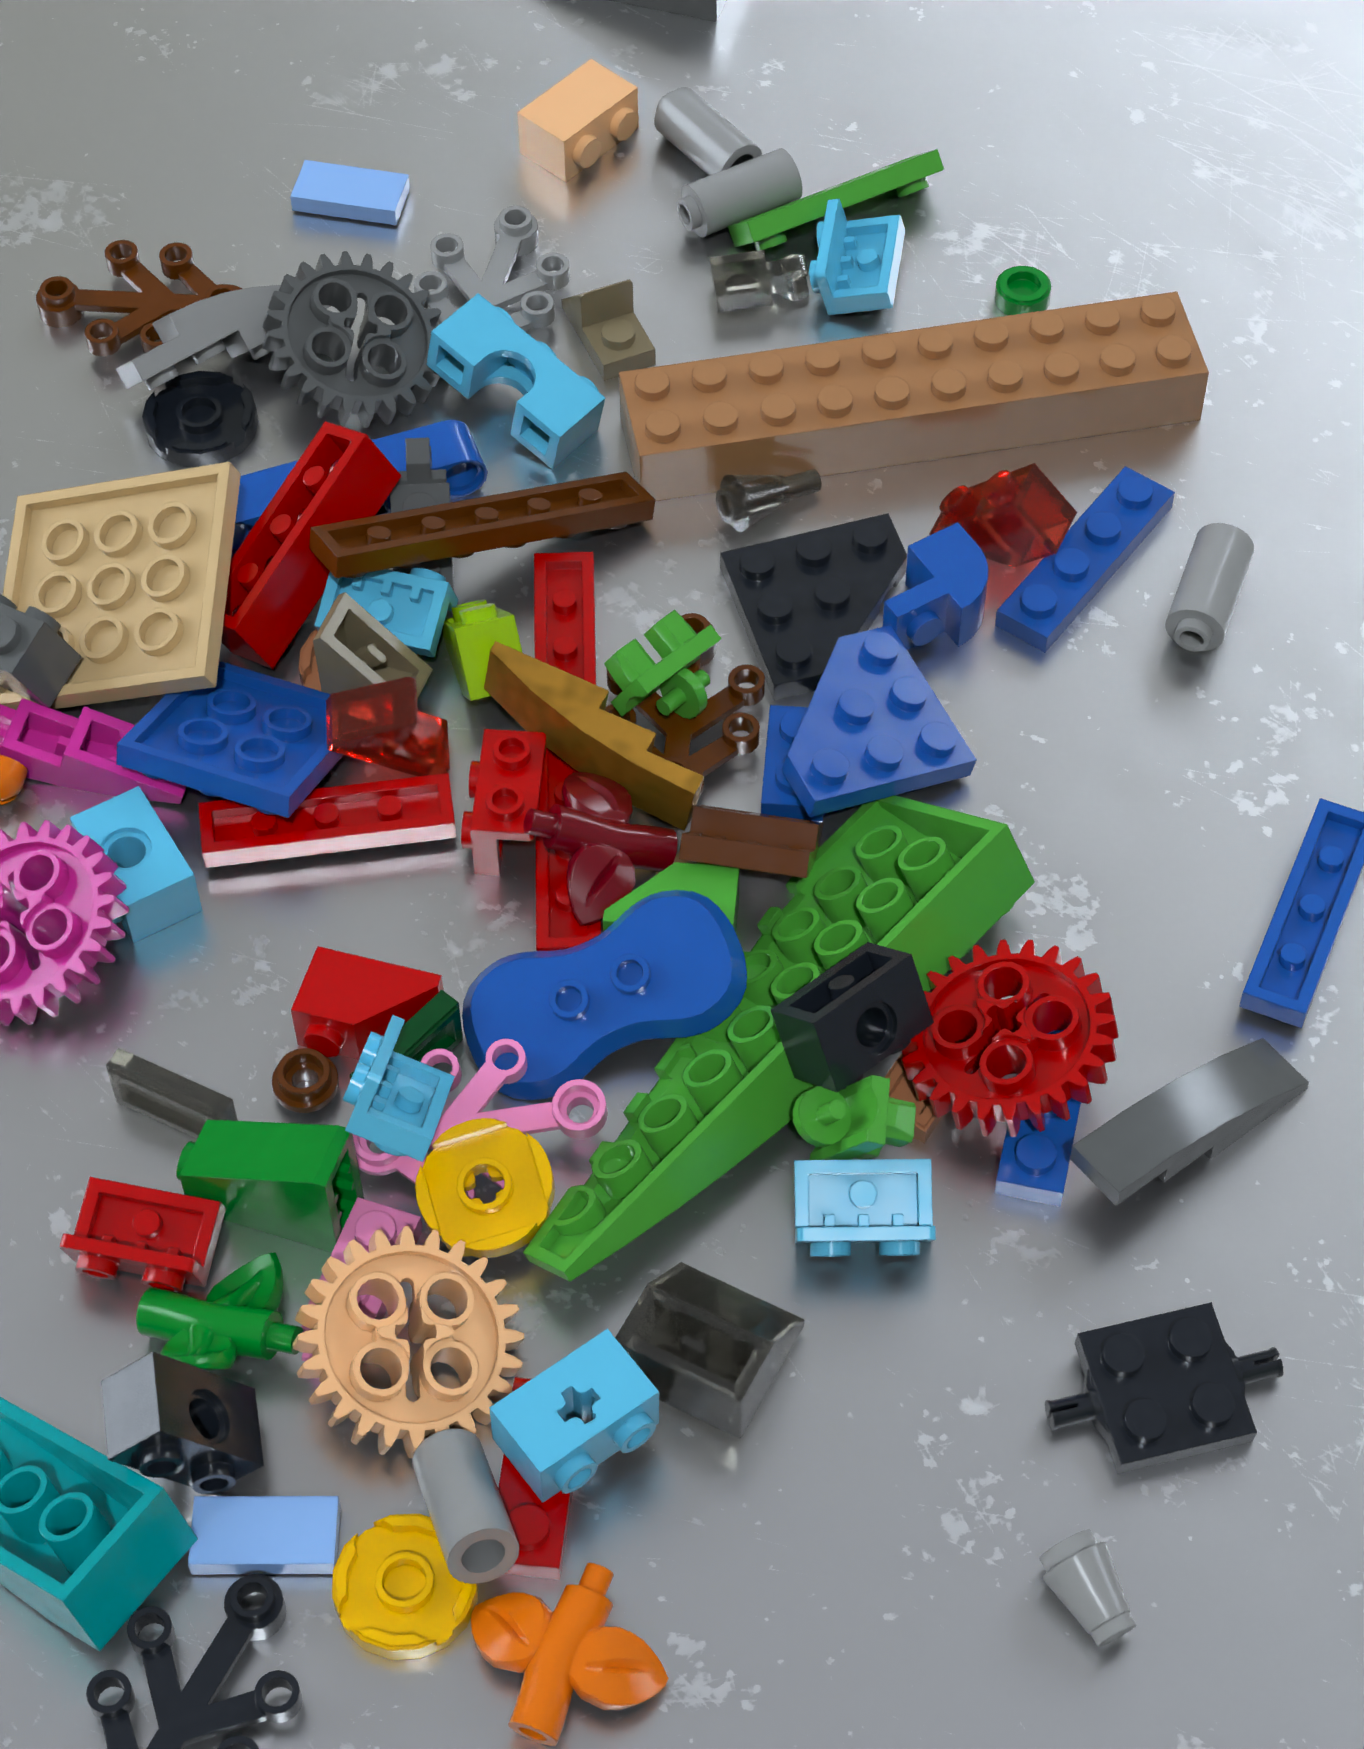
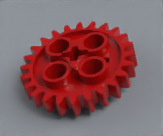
(1012, 1038)

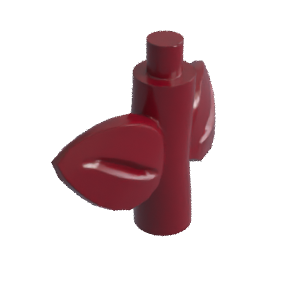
(602, 842)

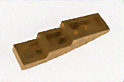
(588, 736)

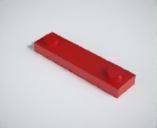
(330, 821)

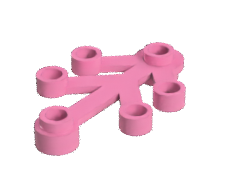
(478, 1094)

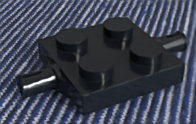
(1164, 1388)

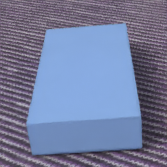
(350, 192)
(265, 1535)

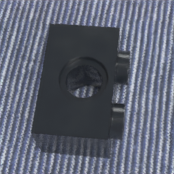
(852, 1017)
(181, 1424)

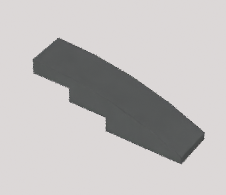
(1187, 1119)

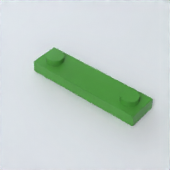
(905, 176)

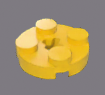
(451, 1170)

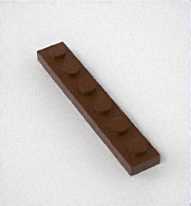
(480, 524)

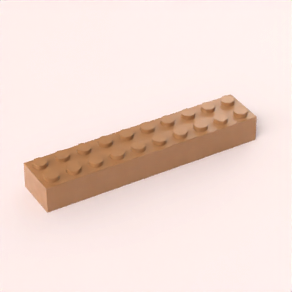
(913, 395)

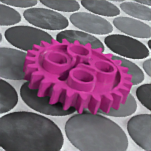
(59, 890)

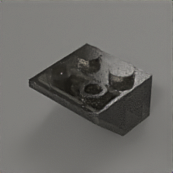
(708, 1345)

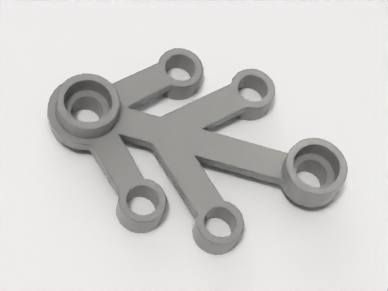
(514, 236)

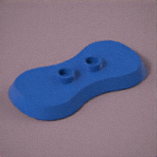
(652, 974)

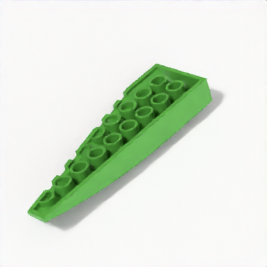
(886, 877)

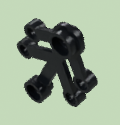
(190, 1714)

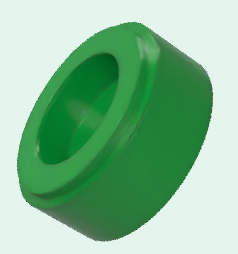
(1022, 290)

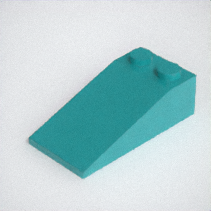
(80, 1531)

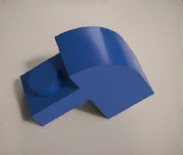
(945, 590)

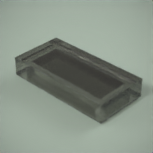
(165, 1094)

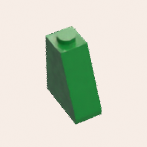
(276, 1177)

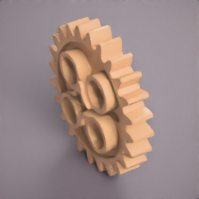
(347, 1338)

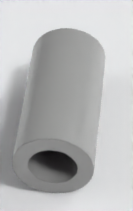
(702, 132)
(739, 193)
(1209, 587)
(465, 1506)

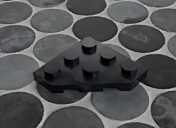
(809, 592)

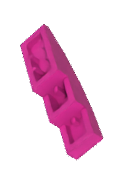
(76, 751)

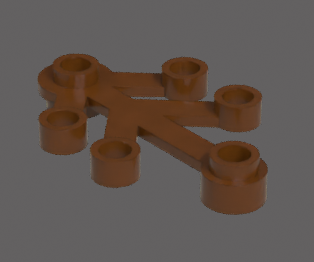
(64, 304)
(681, 730)

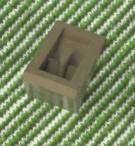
(360, 652)

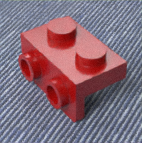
(503, 790)
(144, 1233)

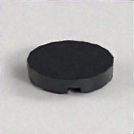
(200, 419)

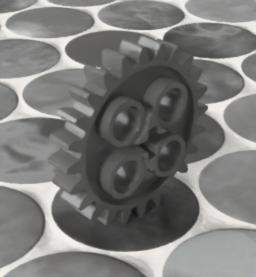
(302, 326)

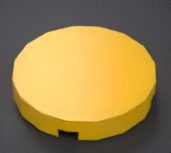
(398, 1590)

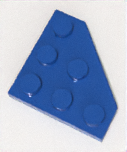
(872, 729)

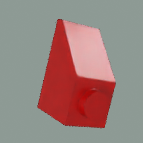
(353, 995)

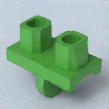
(679, 649)
(853, 1120)

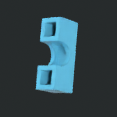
(486, 347)

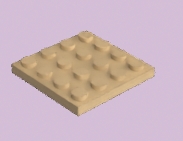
(130, 578)

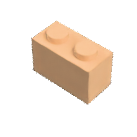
(578, 120)

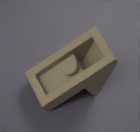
(610, 329)

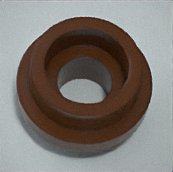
(301, 1066)

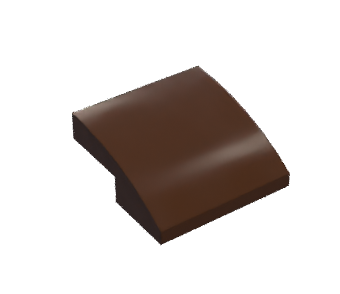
(751, 841)

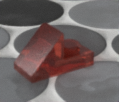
(386, 728)

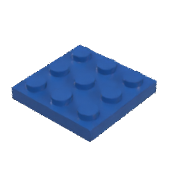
(237, 741)

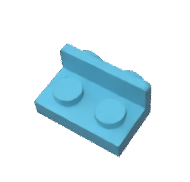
(404, 603)

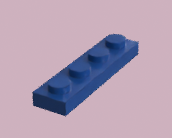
(1085, 560)
(1308, 916)

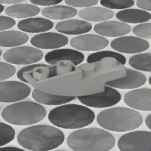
(202, 331)

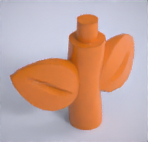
(565, 1653)

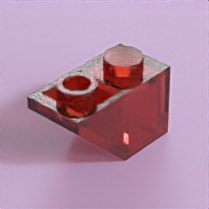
(1010, 516)

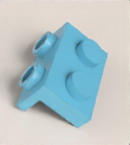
(856, 261)
(395, 1097)
(863, 1204)

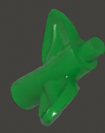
(231, 1322)

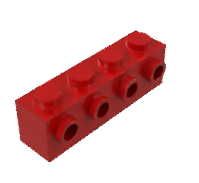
(274, 571)

